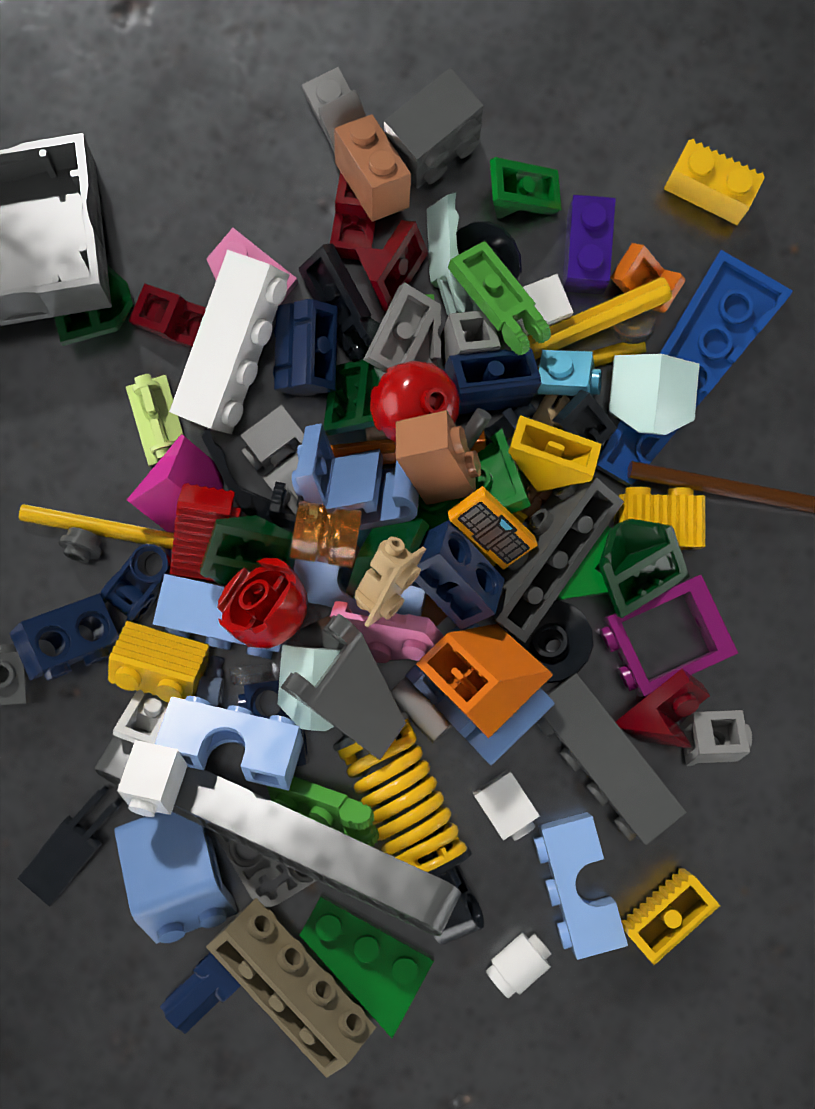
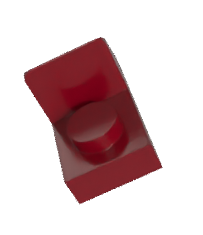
(395, 262)
(657, 715)

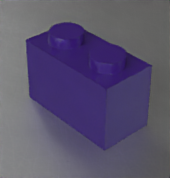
(588, 244)

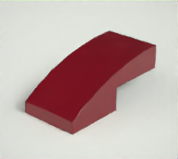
(351, 223)
(167, 315)

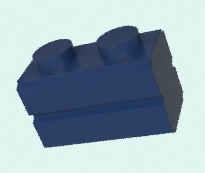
(305, 348)
(493, 379)

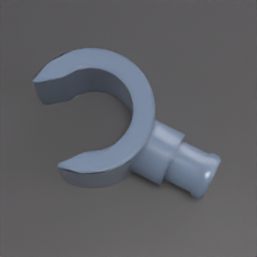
(509, 421)
(212, 684)

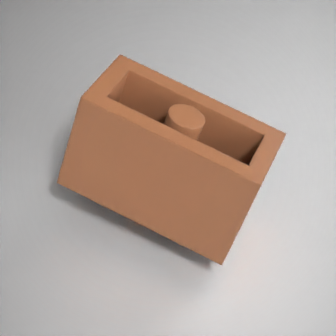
(372, 167)
(436, 457)

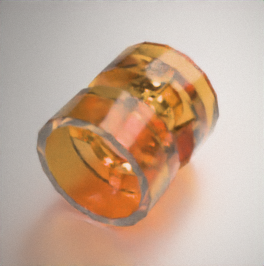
(325, 534)

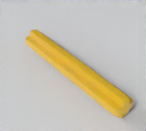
(604, 315)

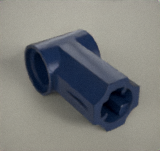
(199, 993)

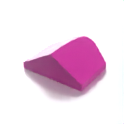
(161, 488)

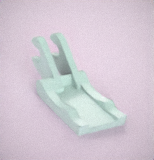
(442, 246)

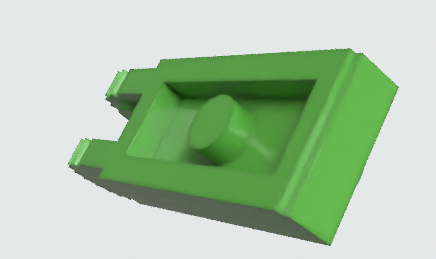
(499, 296)
(328, 808)

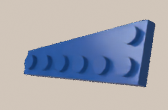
(712, 331)

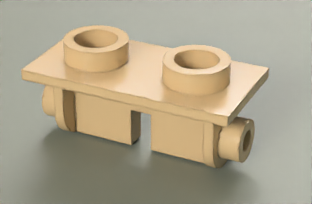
(383, 593)

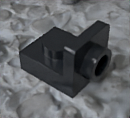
(586, 419)

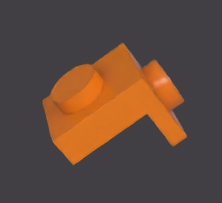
(641, 267)

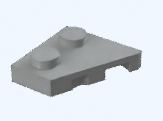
(407, 331)

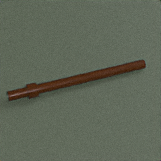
(721, 486)

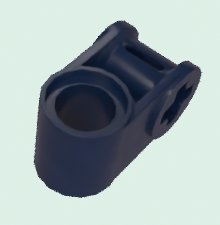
(136, 583)

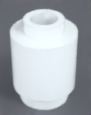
(519, 964)

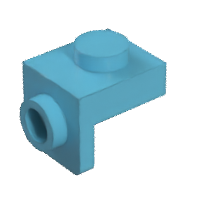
(568, 373)

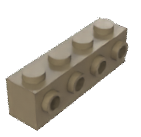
(292, 988)

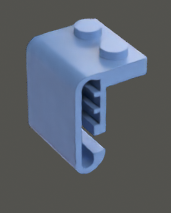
(353, 482)
(504, 737)
(171, 876)

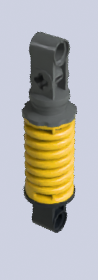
(408, 807)

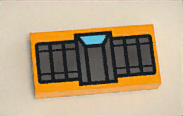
(492, 527)

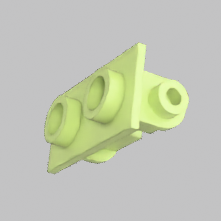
(151, 406)

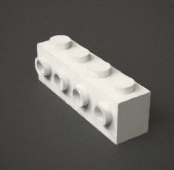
(230, 342)

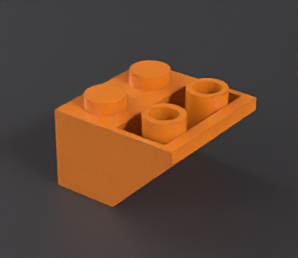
(484, 674)

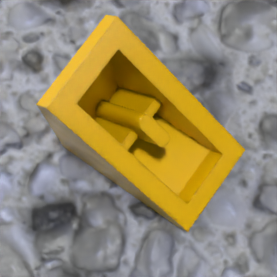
(551, 455)

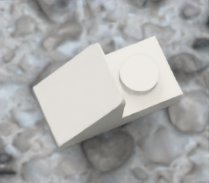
(141, 718)

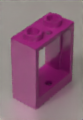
(706, 618)

